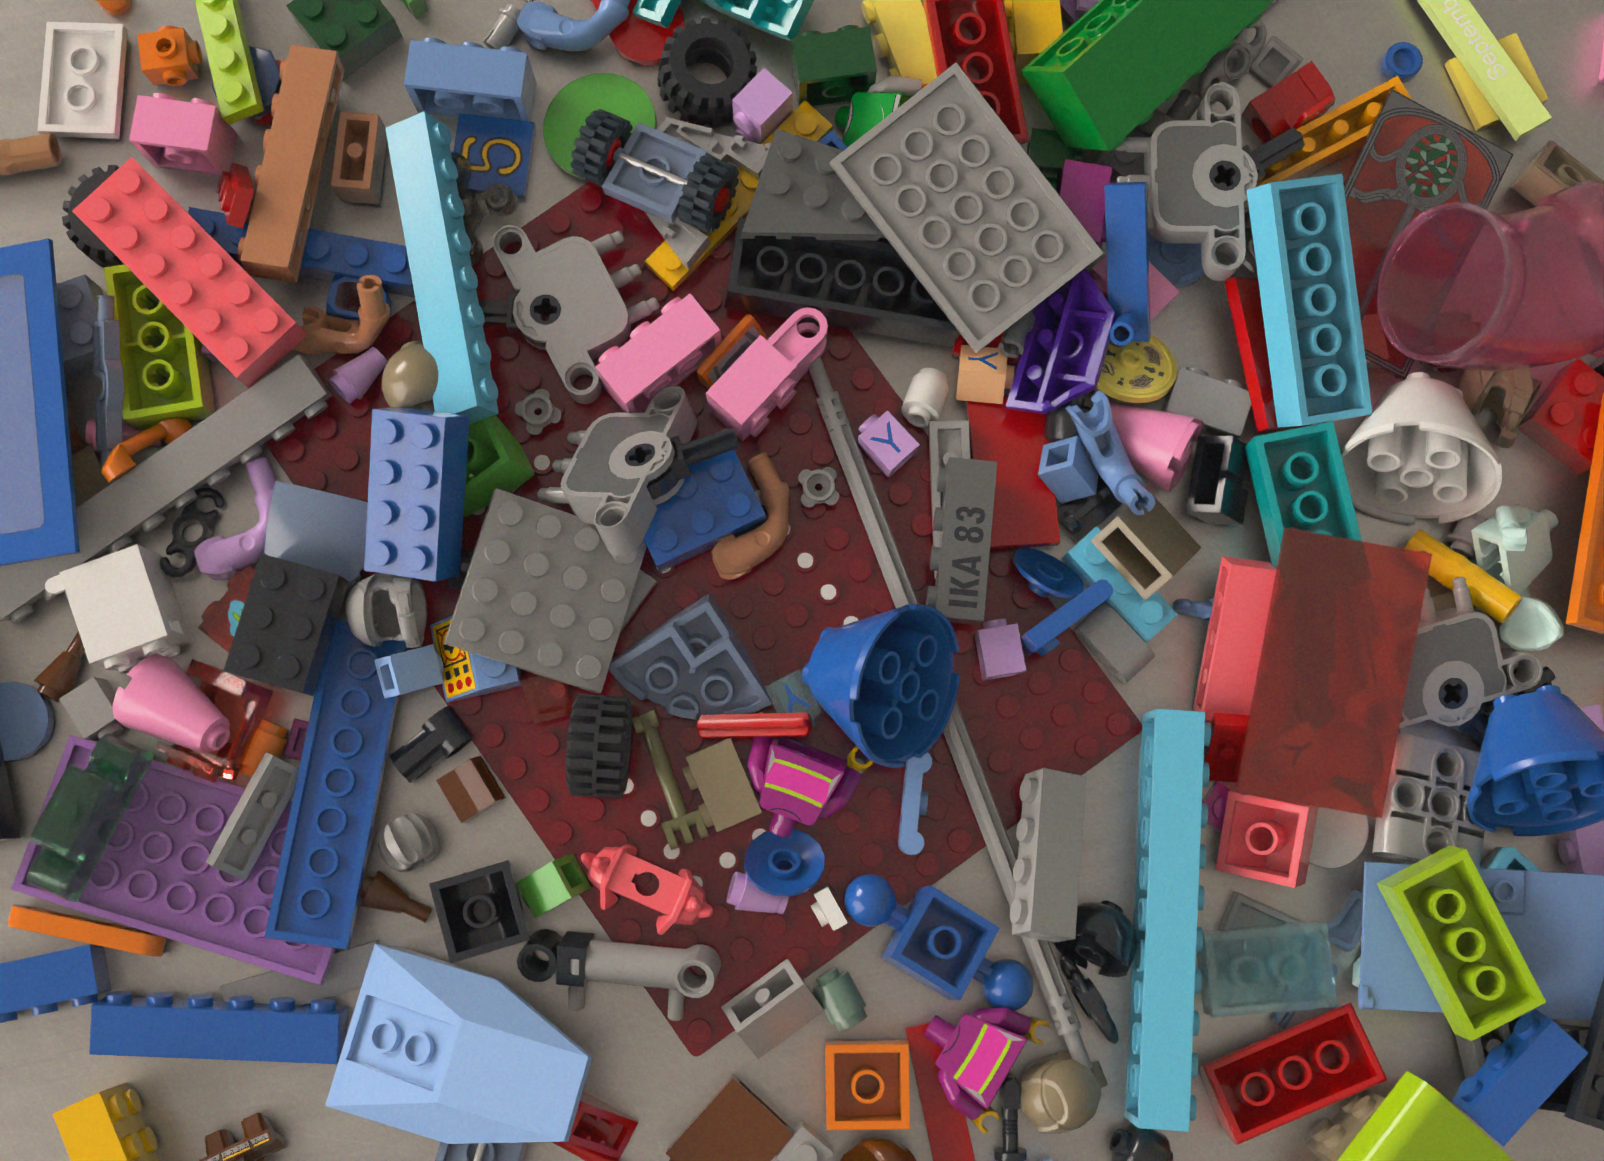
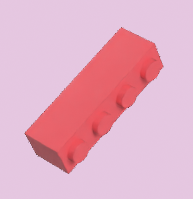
(1234, 637)

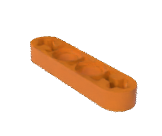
(86, 930)

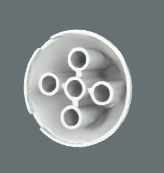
(1421, 456)

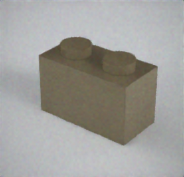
(722, 786)

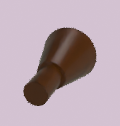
(61, 674)
(385, 895)

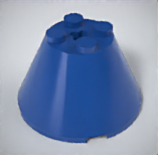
(888, 681)
(1538, 766)

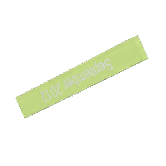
(1488, 65)

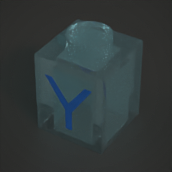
(793, 696)

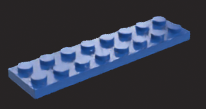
(334, 797)

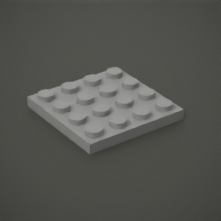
(543, 593)

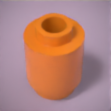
(267, 739)

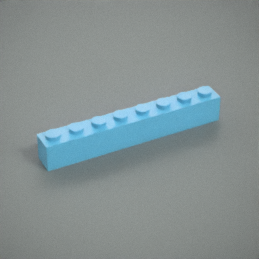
(442, 266)

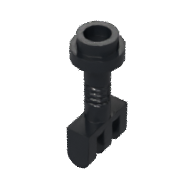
(1010, 1100)

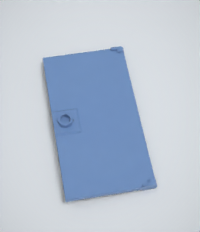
(1549, 915)

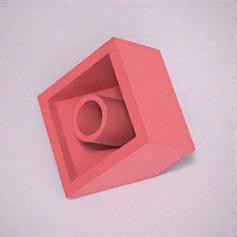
(1266, 839)

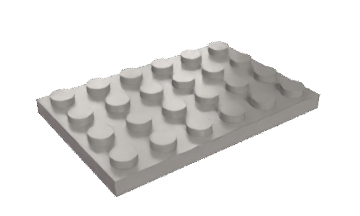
(965, 207)

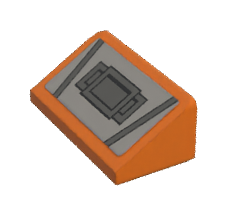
(729, 351)

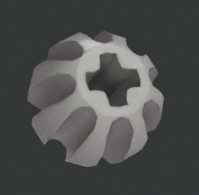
(408, 842)

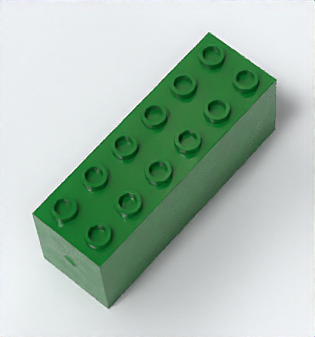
(1129, 60)

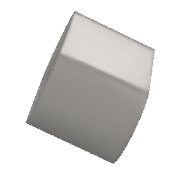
(1114, 642)

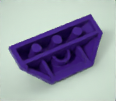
(1064, 347)

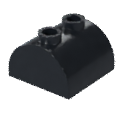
(479, 911)

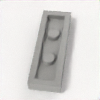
(254, 817)

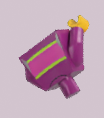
(800, 781)
(980, 1056)

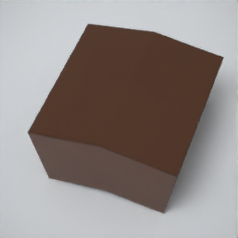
(470, 789)

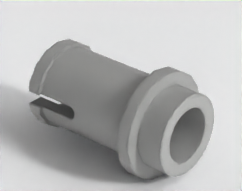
(504, 28)

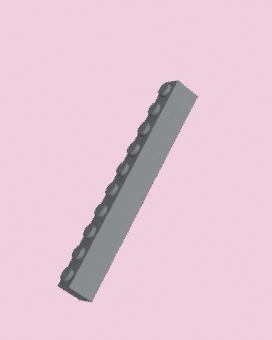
(173, 477)

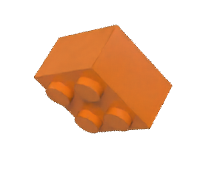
(867, 1084)

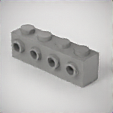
(1048, 855)

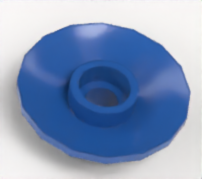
(1047, 574)
(797, 853)

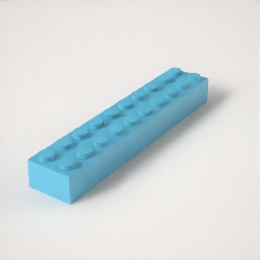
(1166, 920)

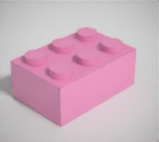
(658, 354)

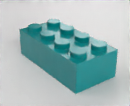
(1301, 484)

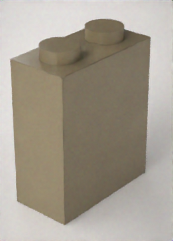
(1146, 547)

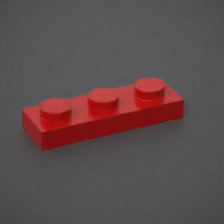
(235, 194)

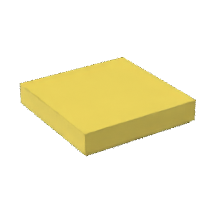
(1474, 102)

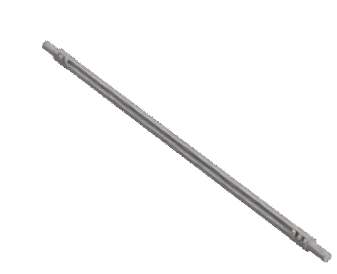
(955, 731)

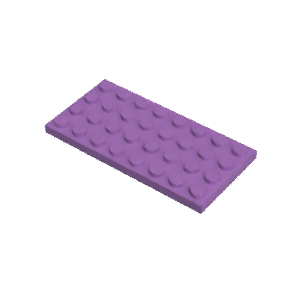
(159, 874)

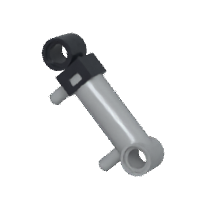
(583, 959)

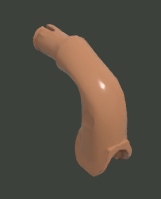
(346, 335)
(738, 555)

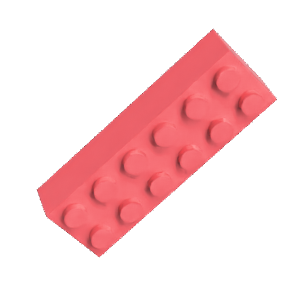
(190, 273)

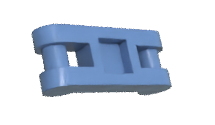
(913, 804)

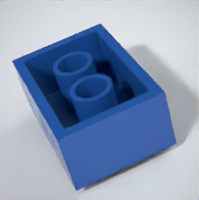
(704, 510)

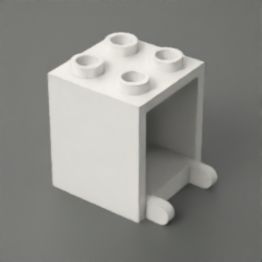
(123, 608)

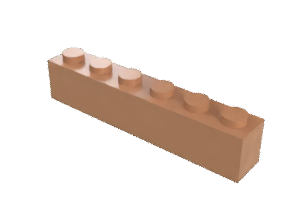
(291, 163)

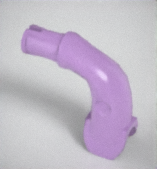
(225, 556)

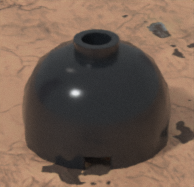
(1102, 938)

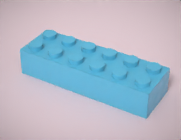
(1309, 300)

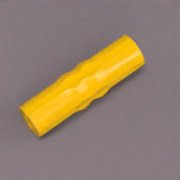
(1485, 590)

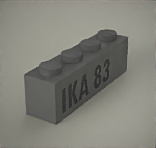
(964, 539)

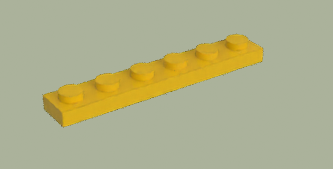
(803, 122)

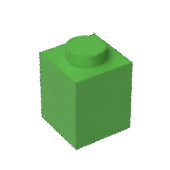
(553, 885)

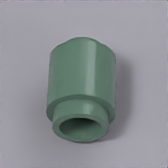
(840, 999)

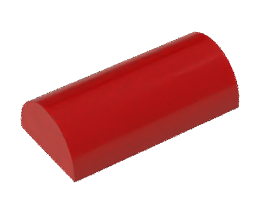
(979, 41)
(1291, 1074)

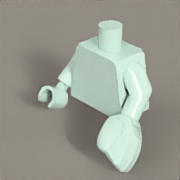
(1515, 550)

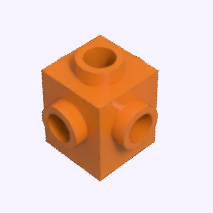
(169, 56)

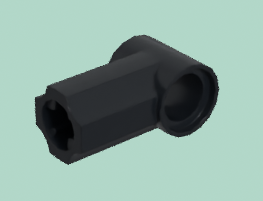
(441, 738)

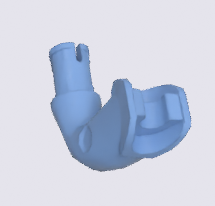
(549, 29)
(1109, 455)

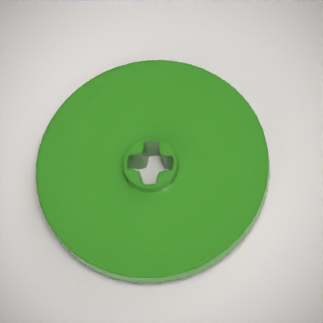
(580, 99)

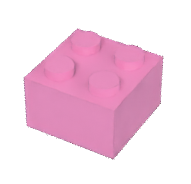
(182, 134)

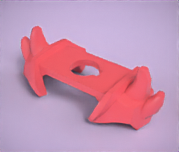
(677, 897)

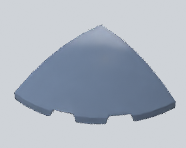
(317, 530)
(693, 666)

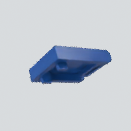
(1043, 636)

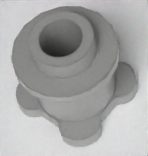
(1461, 538)

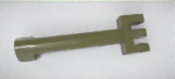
(647, 725)

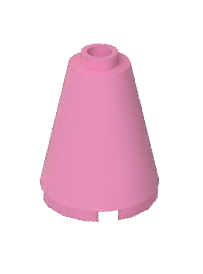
(1156, 441)
(170, 706)

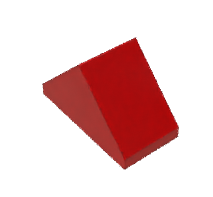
(601, 1127)

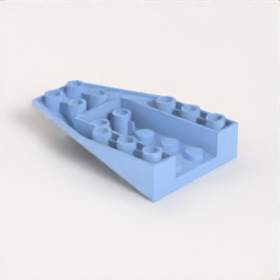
(455, 1056)

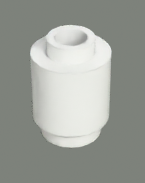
(925, 397)

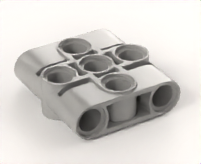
(1412, 820)

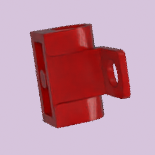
(1289, 103)

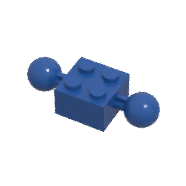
(939, 942)

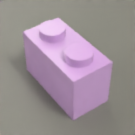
(761, 107)

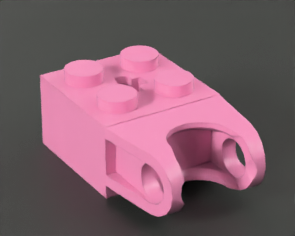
(767, 374)

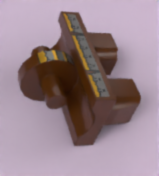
(258, 1142)

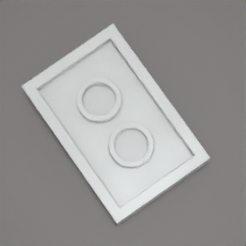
(82, 80)

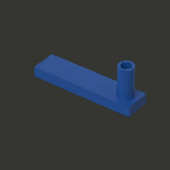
(1128, 261)

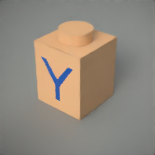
(983, 375)

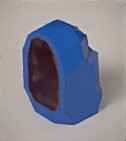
(344, 298)

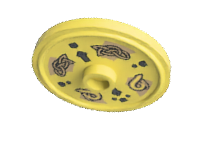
(1138, 371)

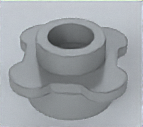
(527, 408)
(824, 477)

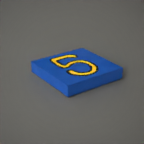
(496, 150)

